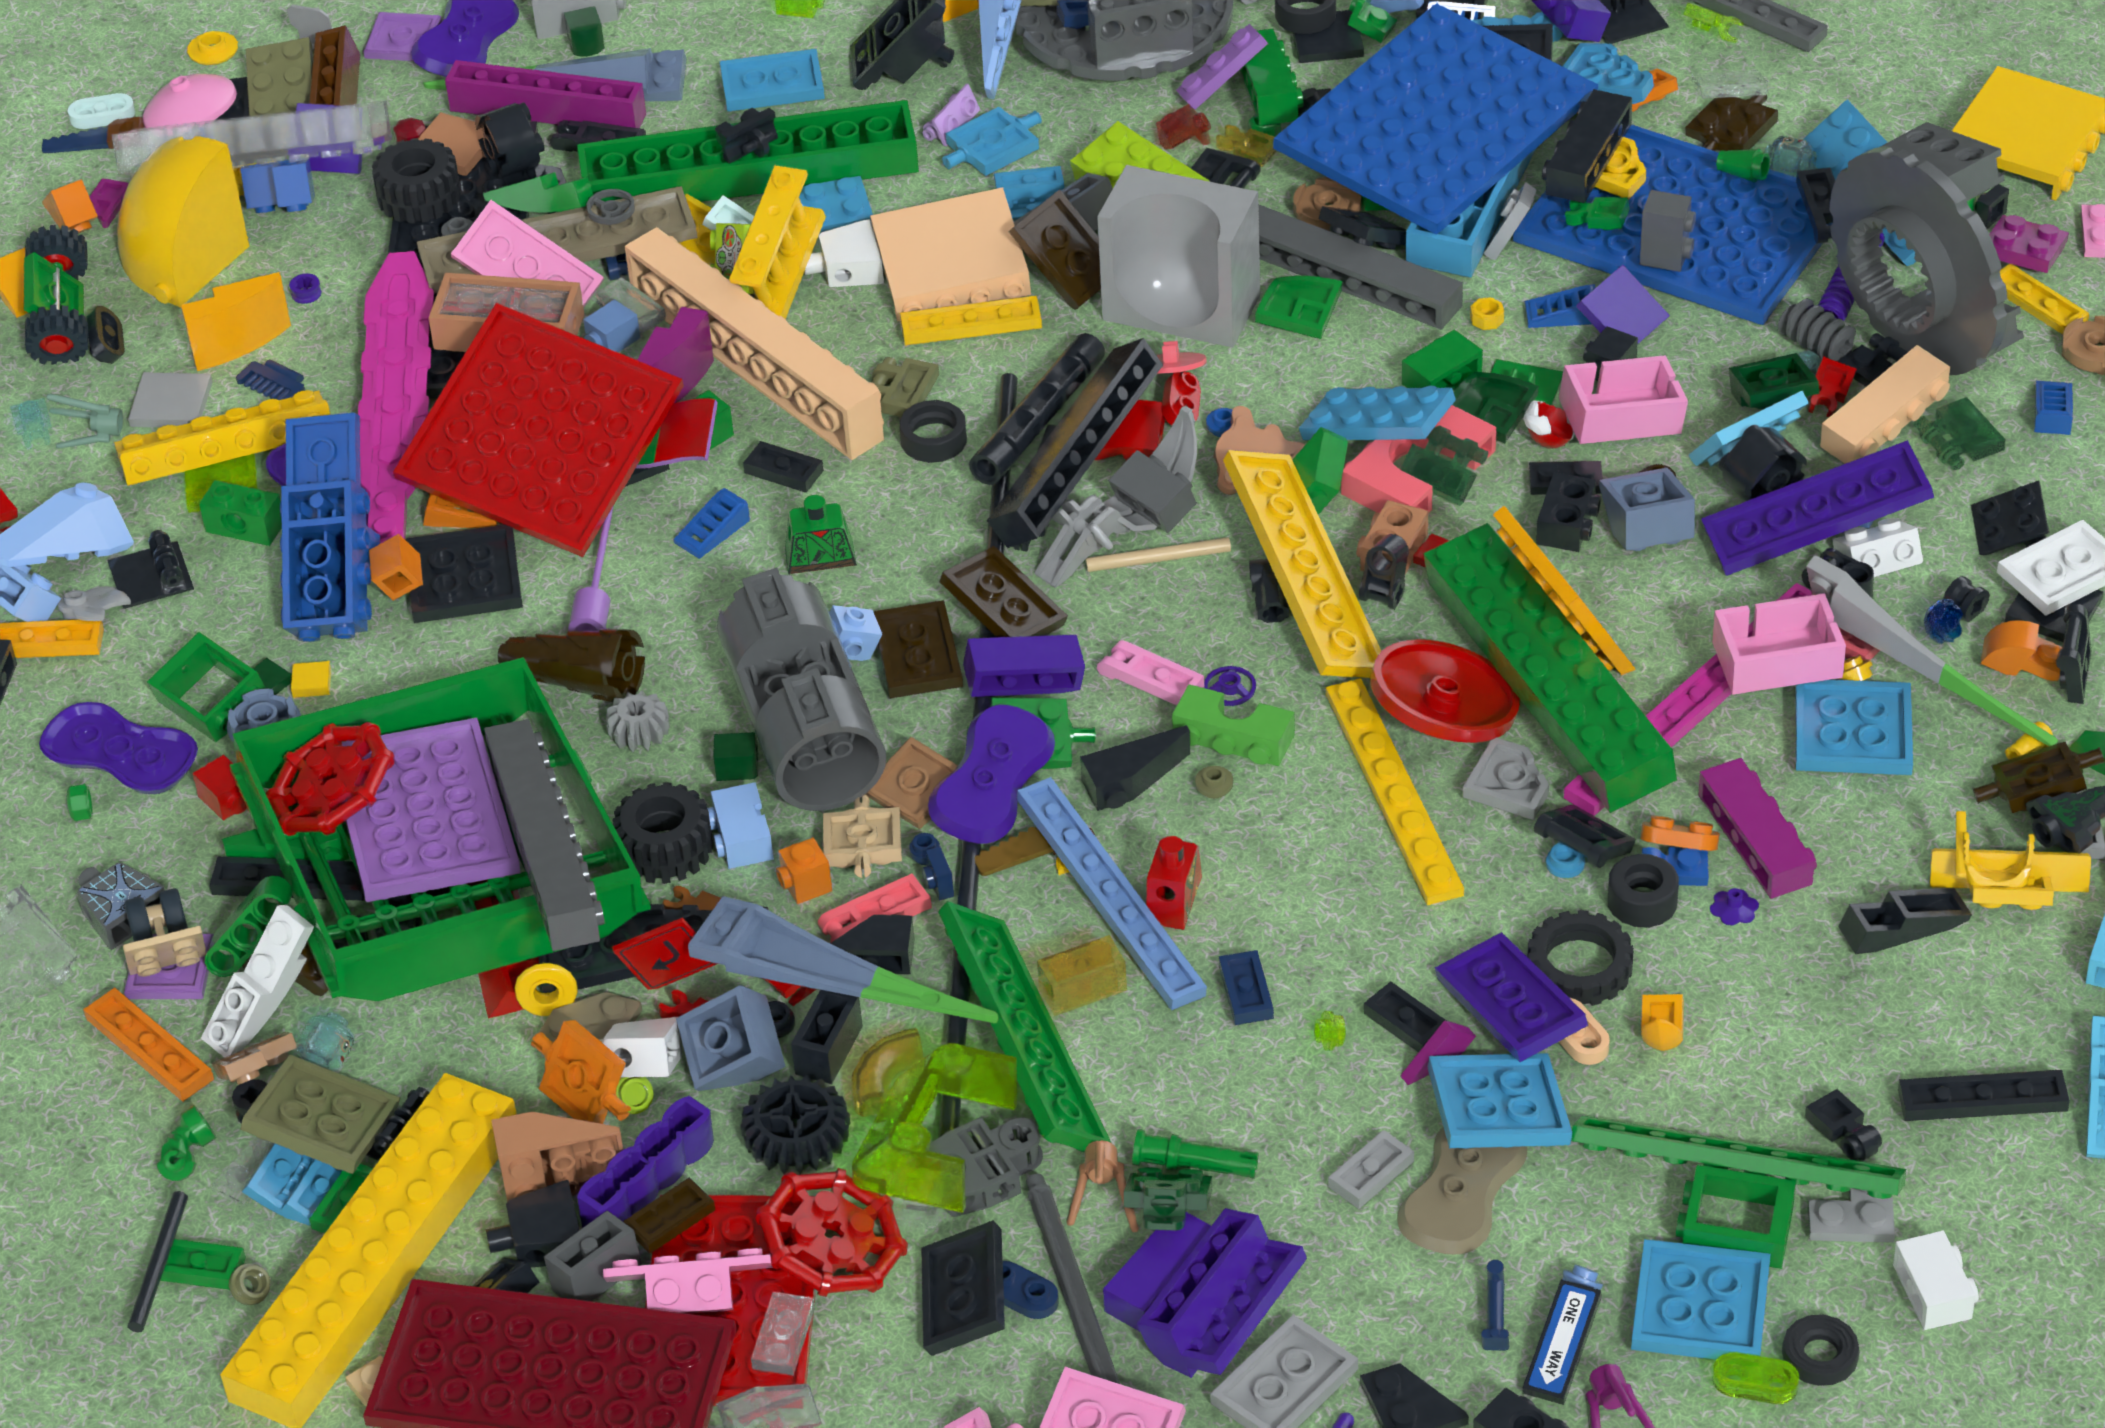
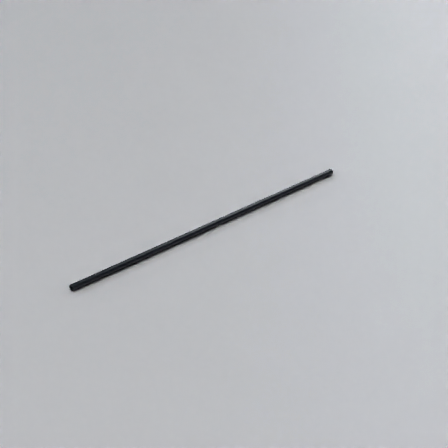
(969, 872)

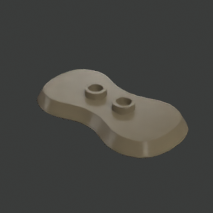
(1455, 1202)

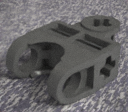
(992, 1159)

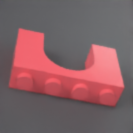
(1375, 479)

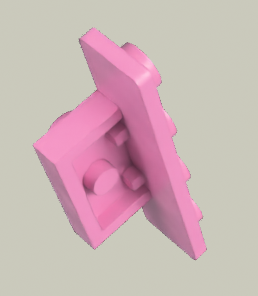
(689, 1285)

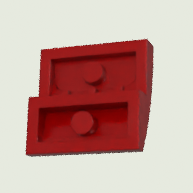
(1139, 431)

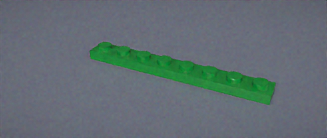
(1681, 1147)

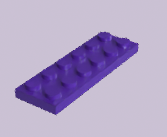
(1817, 507)

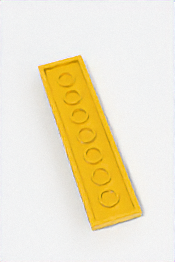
(1304, 563)

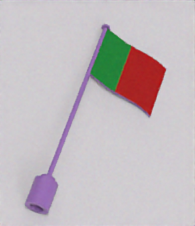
(681, 437)

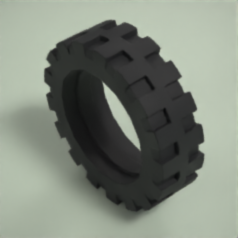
(1589, 928)

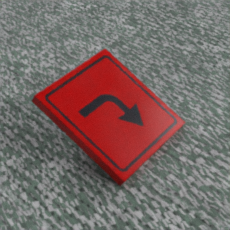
(661, 955)

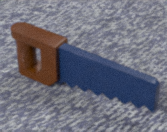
(92, 139)

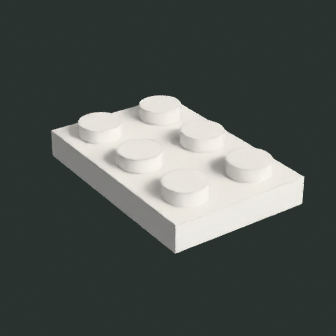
(2058, 567)

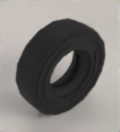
(1821, 1328)

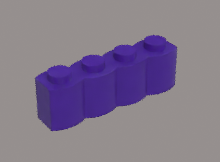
(649, 1165)

